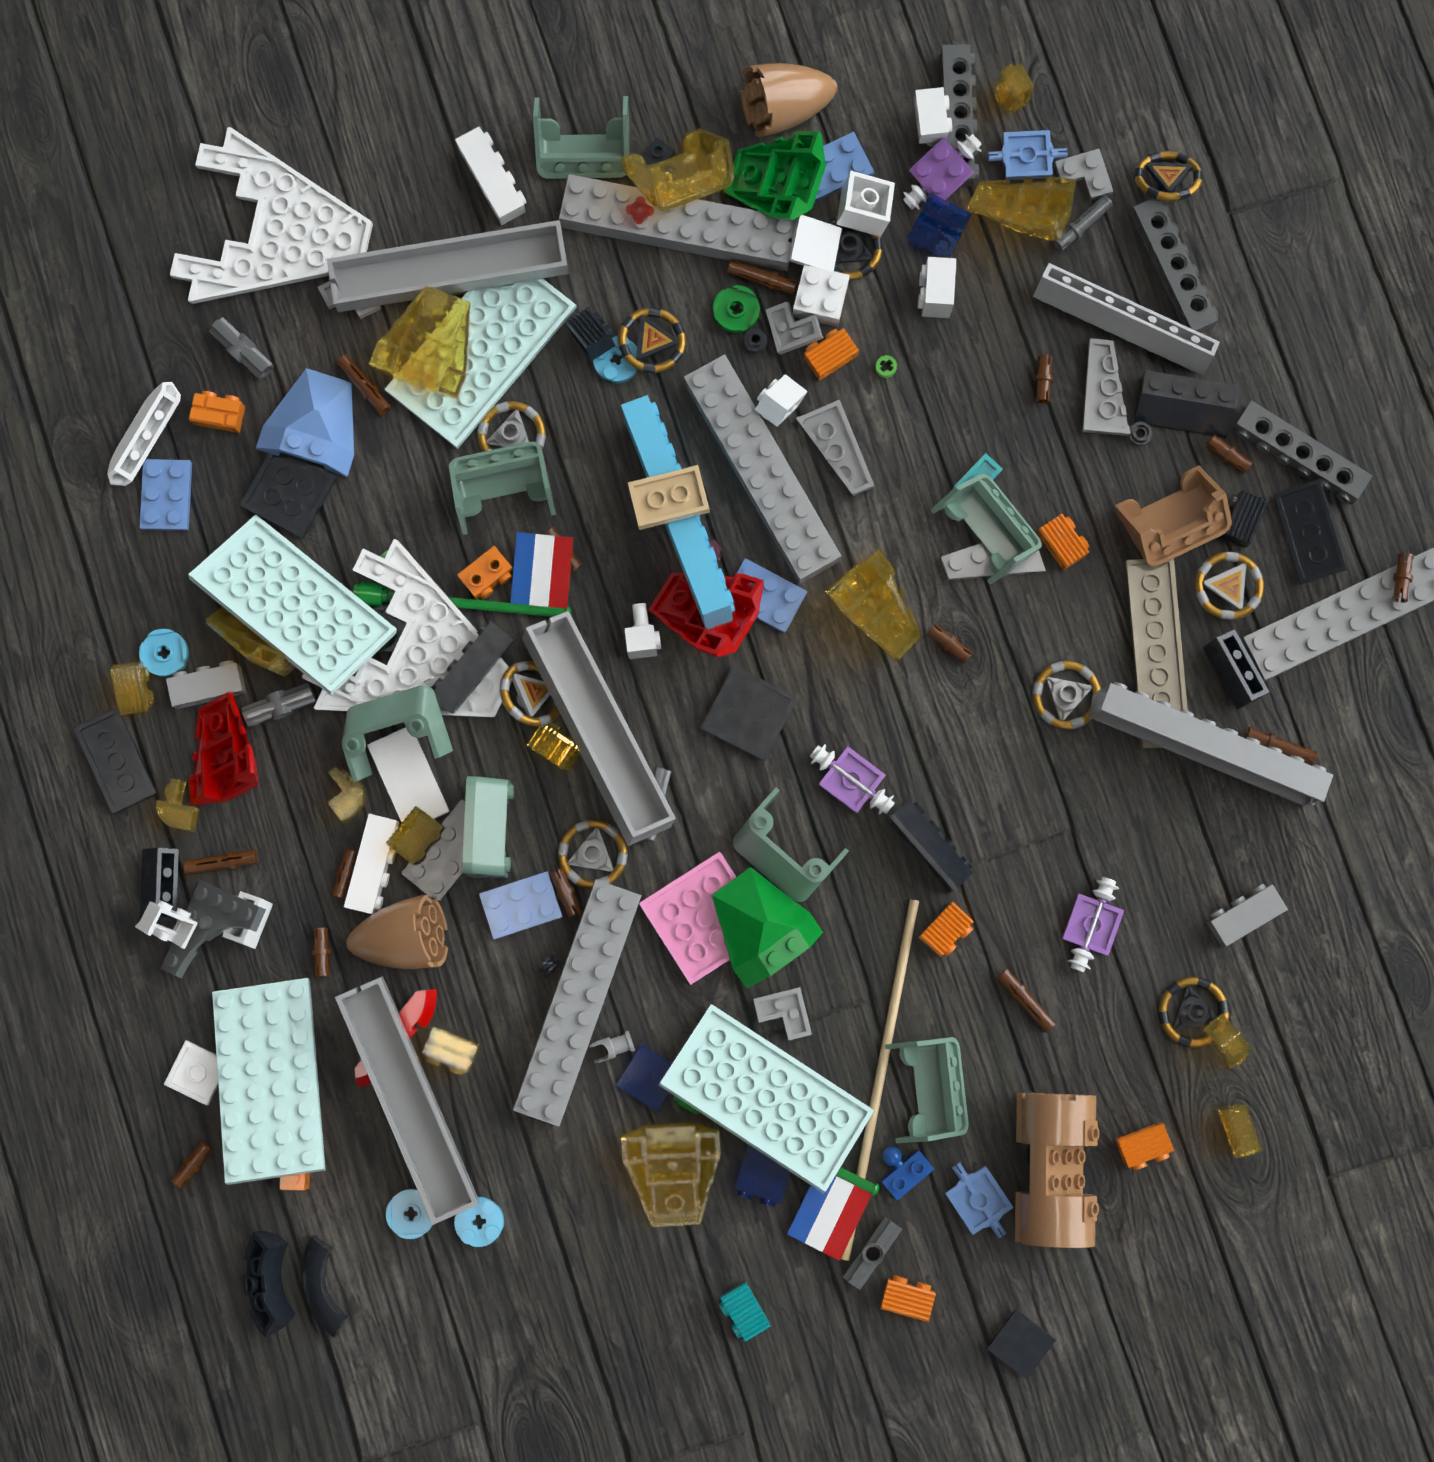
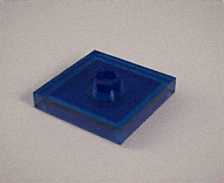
(644, 1076)

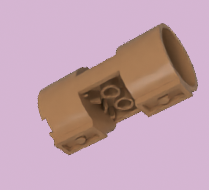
(1055, 1207)

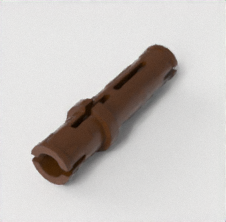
(768, 279)
(369, 392)
(1287, 747)
(230, 860)
(1026, 1000)

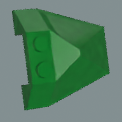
(780, 175)
(761, 926)

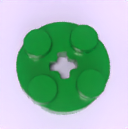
(731, 297)

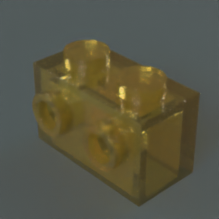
(1014, 88)

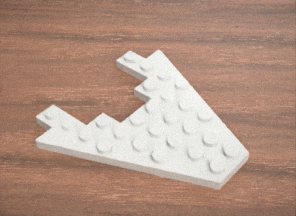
(291, 230)
(426, 647)

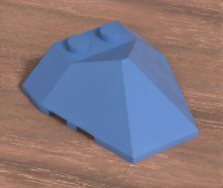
(313, 423)

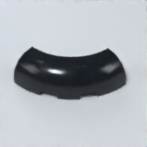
(264, 1282)
(314, 1287)

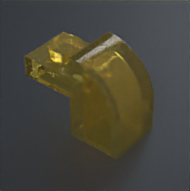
(351, 799)
(172, 812)
(1227, 1041)

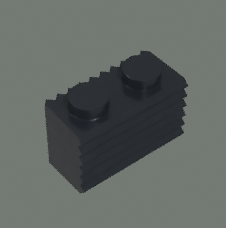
(590, 333)
(1245, 517)

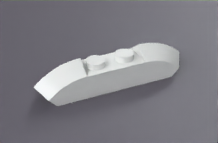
(143, 434)

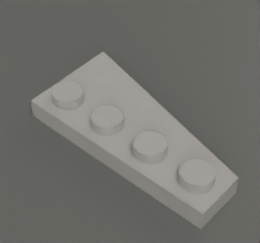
(1103, 399)
(835, 439)
(974, 563)

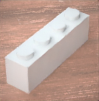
(490, 175)
(371, 865)

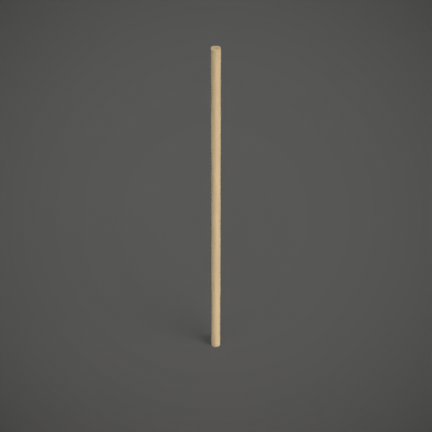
(884, 1053)

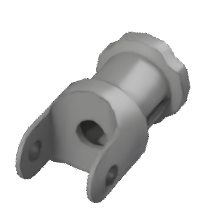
(615, 1046)

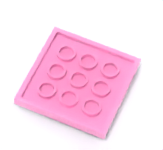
(687, 918)

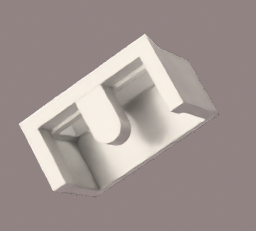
(179, 935)

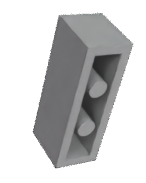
(205, 684)
(1246, 914)

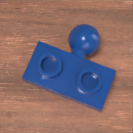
(906, 1172)

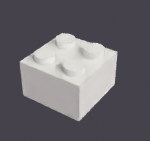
(865, 203)
(938, 287)
(821, 294)

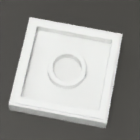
(814, 243)
(194, 1073)

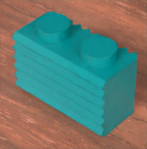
(744, 1311)

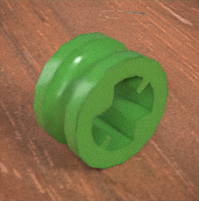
(887, 373)

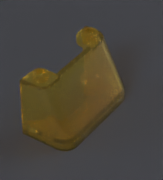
(698, 172)

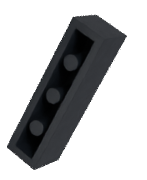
(472, 666)

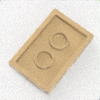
(668, 497)

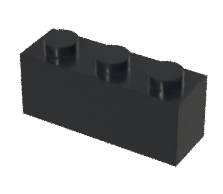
(1236, 669)
(159, 879)

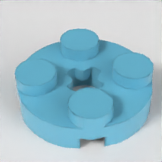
(612, 371)
(175, 660)
(400, 1223)
(490, 1230)

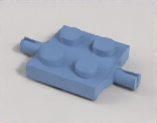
(1027, 154)
(979, 1200)

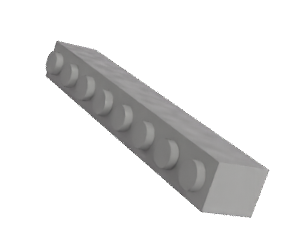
(1126, 319)

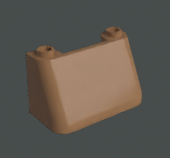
(1179, 520)

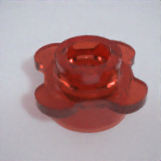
(639, 217)

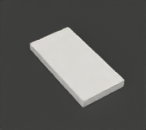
(407, 775)

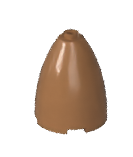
(783, 96)
(402, 935)

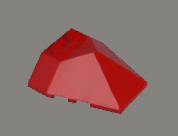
(680, 613)
(223, 756)

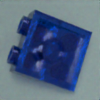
(939, 227)
(761, 1177)

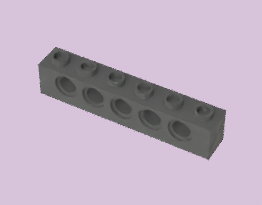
(960, 57)
(1158, 211)
(1314, 452)

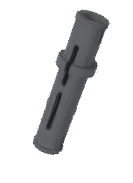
(1075, 229)

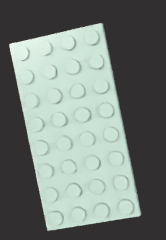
(505, 334)
(293, 604)
(268, 1081)
(767, 1098)

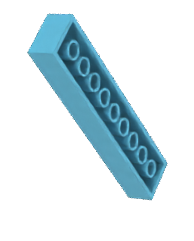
(687, 534)

